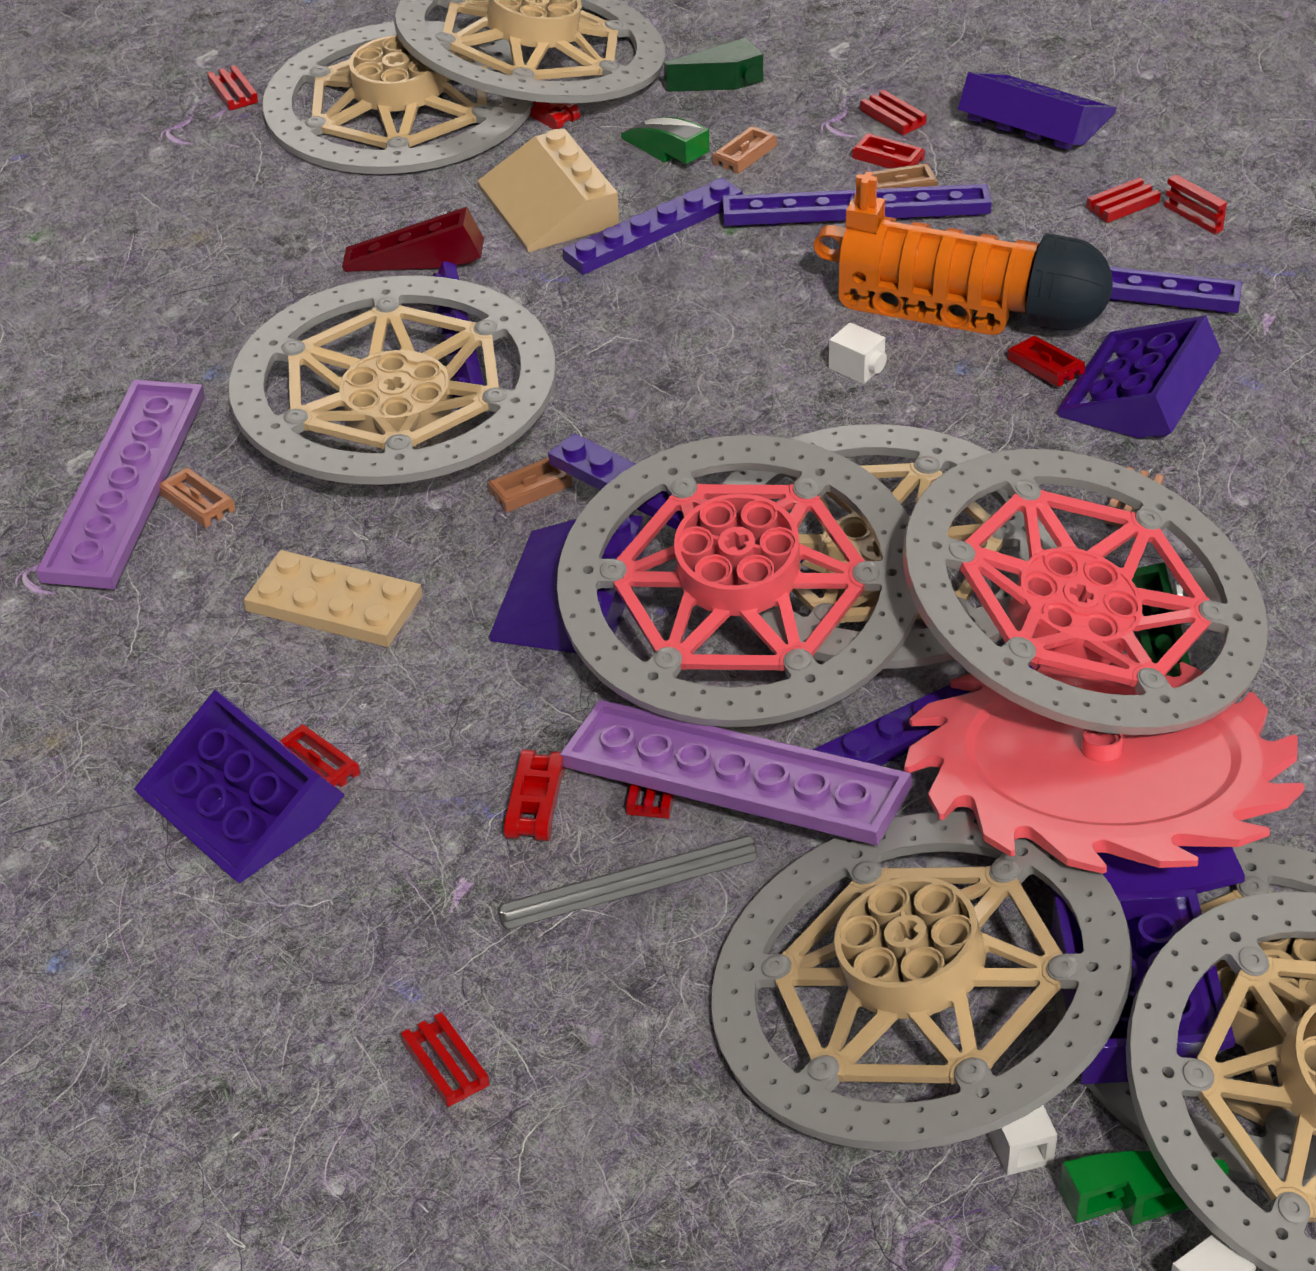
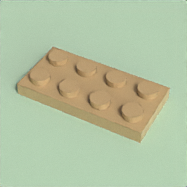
(333, 598)

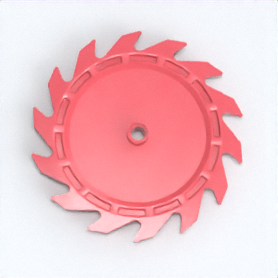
(1100, 790)

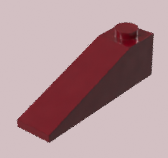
(423, 245)

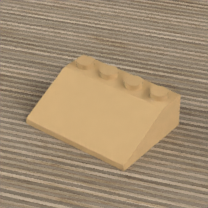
(550, 192)

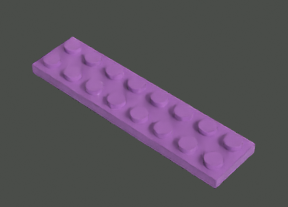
(121, 485)
(739, 771)

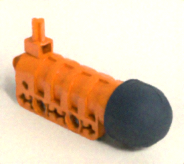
(1054, 282)

